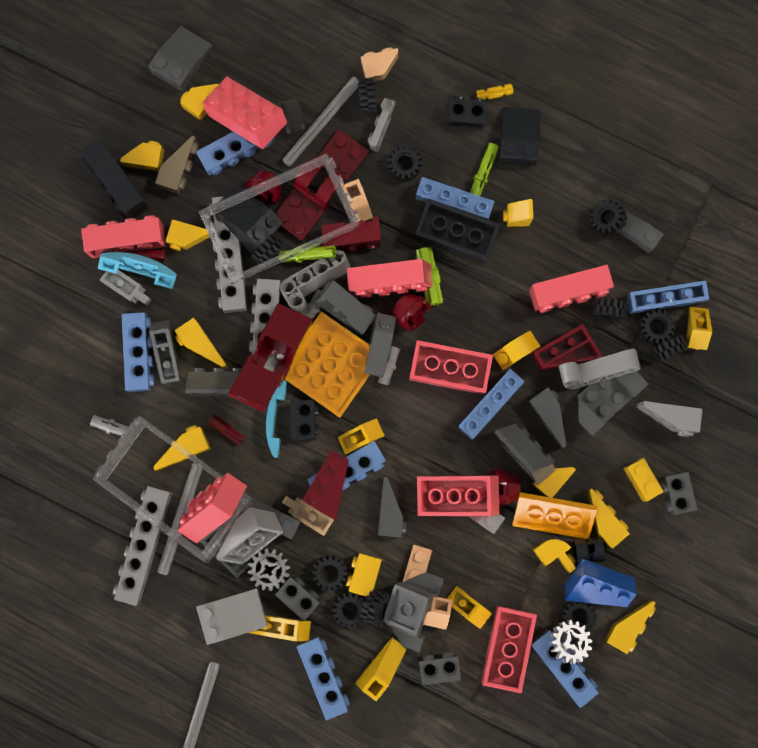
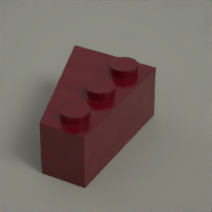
(364, 236)
(571, 347)
(328, 485)

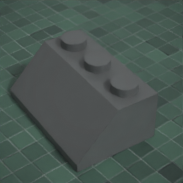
(210, 383)
(526, 452)

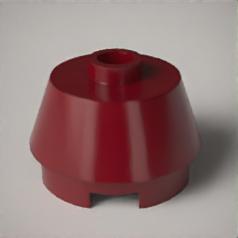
(267, 197)
(410, 311)
(508, 486)

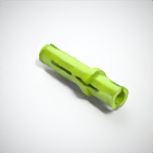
(484, 169)
(313, 253)

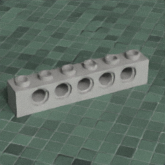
(263, 288)
(237, 302)
(121, 590)

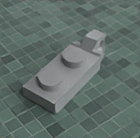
(382, 122)
(125, 286)

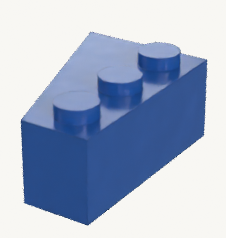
(599, 585)

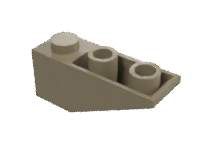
(174, 169)

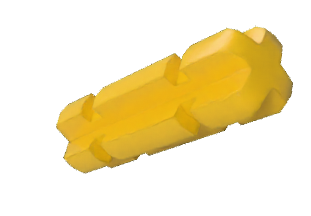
(495, 92)

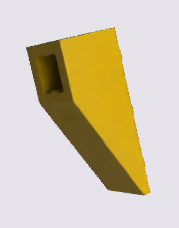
(606, 524)
(625, 630)
(381, 670)

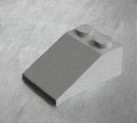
(674, 417)
(249, 535)
(231, 616)

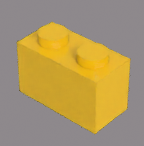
(643, 480)
(364, 574)

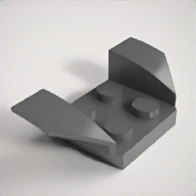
(604, 399)
(409, 608)

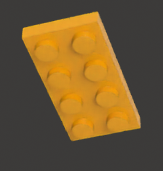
(554, 515)

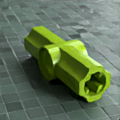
(433, 295)

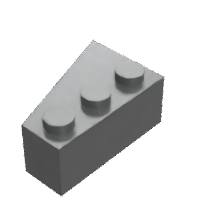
(345, 307)

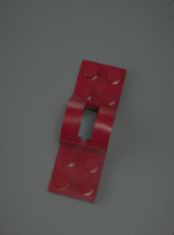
(304, 208)
(280, 337)

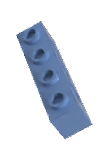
(224, 145)
(454, 197)
(667, 297)
(130, 323)
(491, 404)
(370, 451)
(581, 694)
(330, 708)

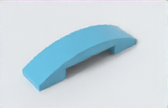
(137, 264)
(274, 443)

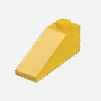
(196, 340)
(192, 440)
(285, 628)

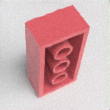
(244, 112)
(124, 237)
(390, 277)
(571, 288)
(451, 367)
(458, 495)
(211, 507)
(508, 649)

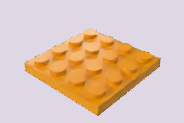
(330, 365)

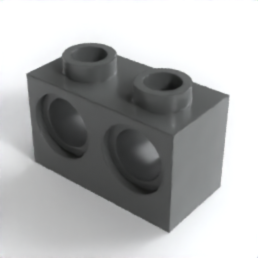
(684, 492)
(294, 602)
(439, 675)

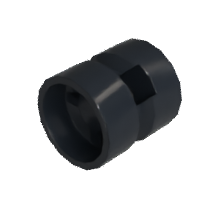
(581, 550)

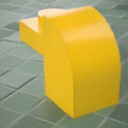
(516, 350)
(553, 549)

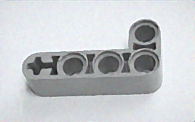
(333, 269)
(599, 370)

